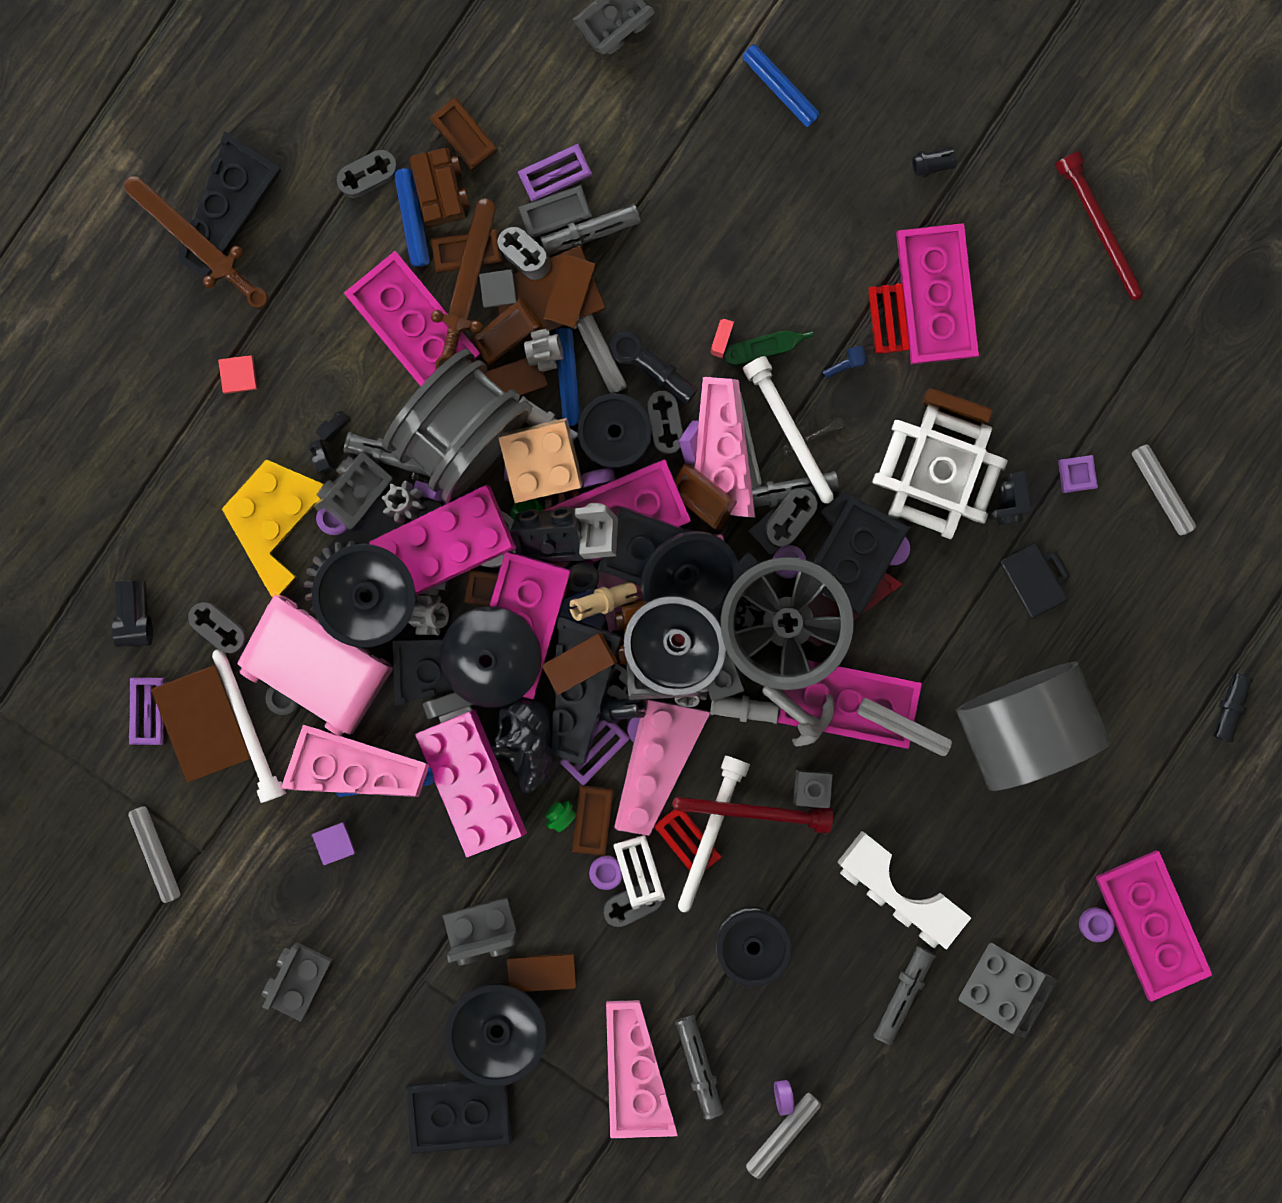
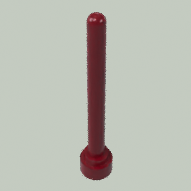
(1072, 169)
(817, 818)

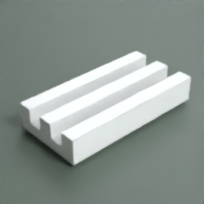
(647, 898)

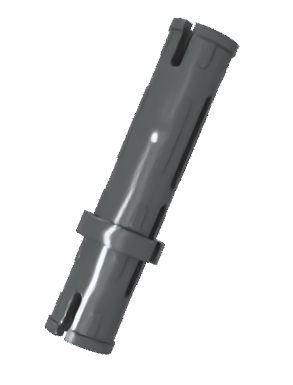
(590, 230)
(374, 450)
(775, 493)
(904, 995)
(702, 1077)

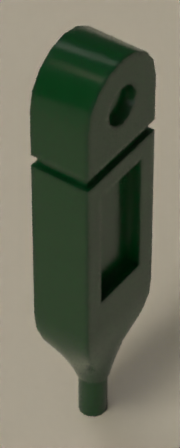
(766, 345)

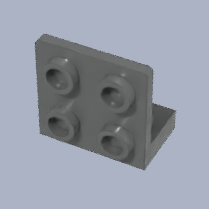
(480, 930)
(1007, 990)

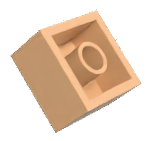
(540, 460)

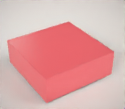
(721, 338)
(238, 374)

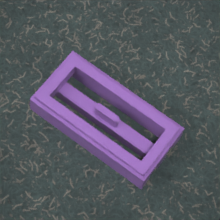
(560, 185)
(134, 713)
(615, 729)

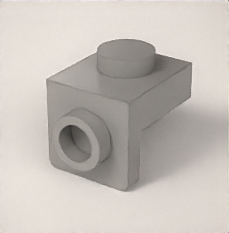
(598, 531)

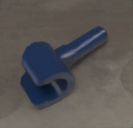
(856, 358)

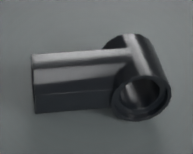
(132, 623)

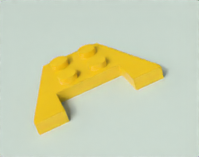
(266, 513)

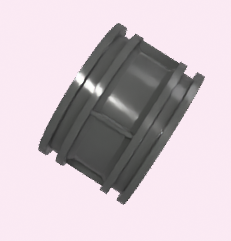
(455, 425)
(748, 641)

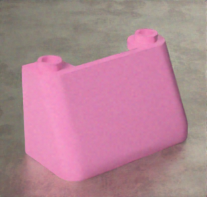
(313, 667)

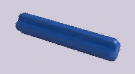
(780, 85)
(411, 218)
(568, 378)

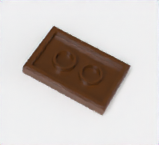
(538, 292)
(201, 723)

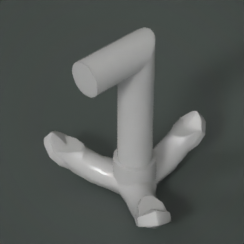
(809, 726)

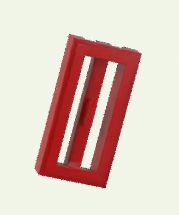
(885, 290)
(669, 818)

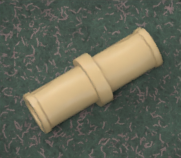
(603, 600)

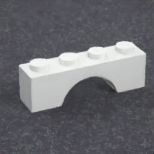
(935, 916)

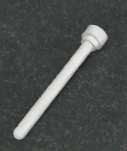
(760, 374)
(732, 773)
(268, 786)

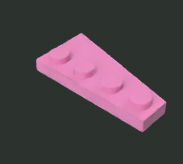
(722, 442)
(656, 761)
(346, 766)
(635, 1084)

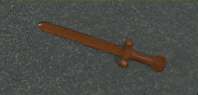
(197, 243)
(466, 282)

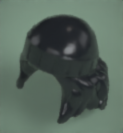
(524, 741)

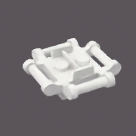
(940, 471)

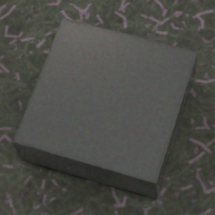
(498, 288)

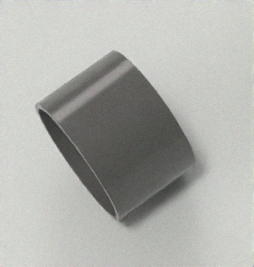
(1033, 727)

